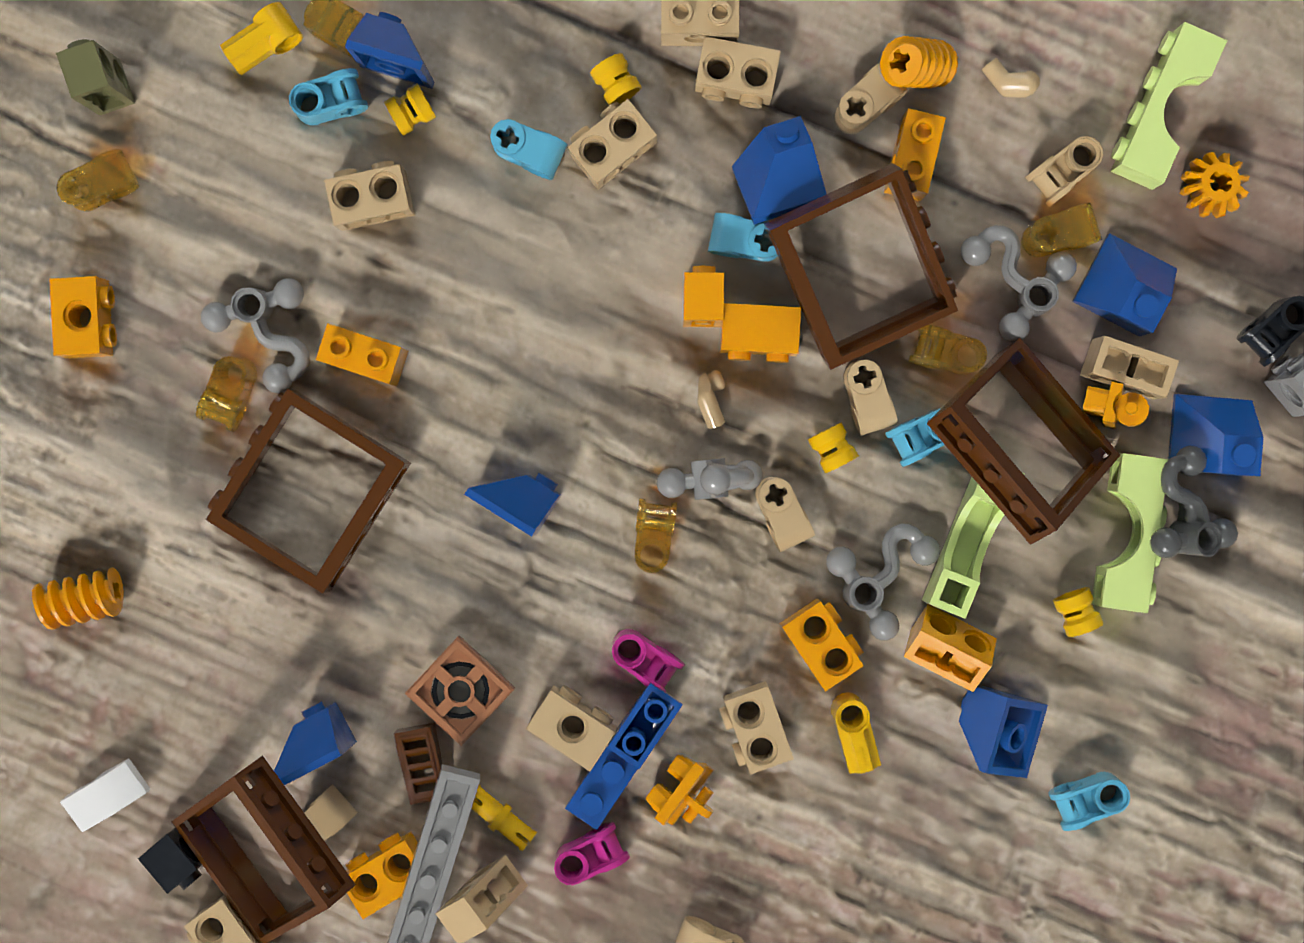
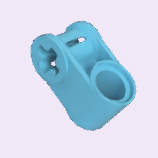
(331, 97)
(535, 149)
(736, 237)
(920, 436)
(1086, 800)

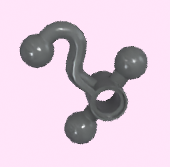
(1192, 530)

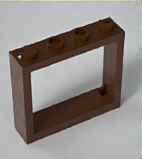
(928, 254)
(993, 467)
(360, 523)
(289, 834)

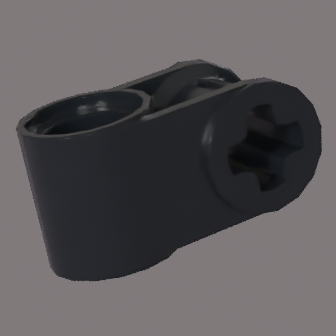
(1272, 332)

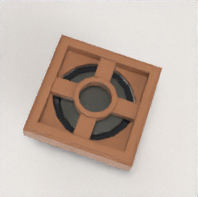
(460, 690)

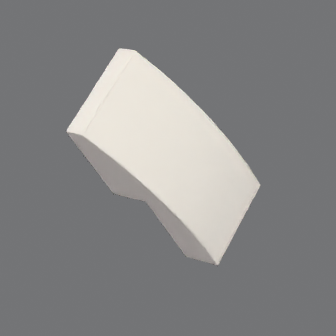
(105, 795)

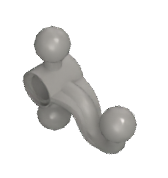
(1059, 267)
(287, 294)
(710, 479)
(842, 563)

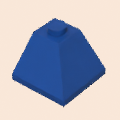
(387, 48)
(779, 171)
(1127, 286)
(1223, 430)
(519, 500)
(1001, 730)
(314, 742)

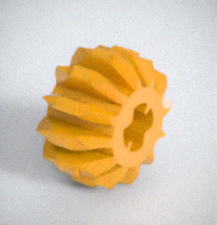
(1226, 193)

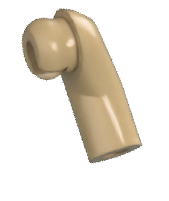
(1011, 84)
(707, 400)

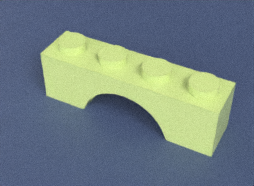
(1148, 149)
(961, 559)
(1129, 578)

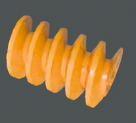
(918, 62)
(79, 602)

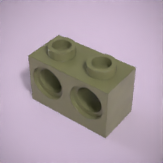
(95, 77)

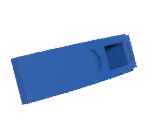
(623, 755)

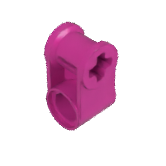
(648, 660)
(592, 853)

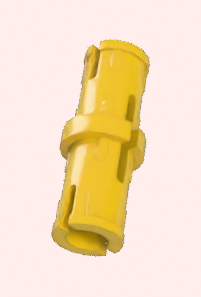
(502, 819)

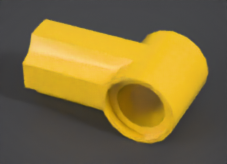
(269, 34)
(856, 735)

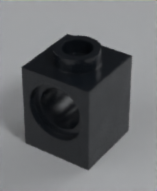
(171, 862)

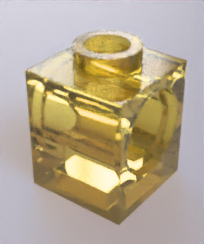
(331, 22)

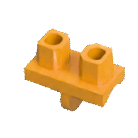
(1115, 405)
(672, 804)

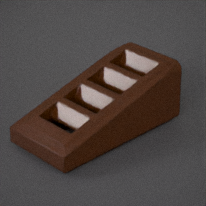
(414, 733)

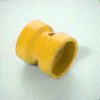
(615, 79)
(402, 113)
(829, 439)
(1078, 612)

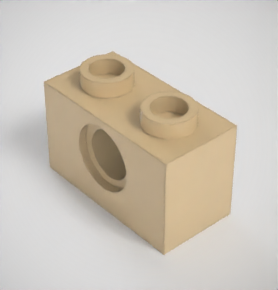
(690, 20)
(580, 747)

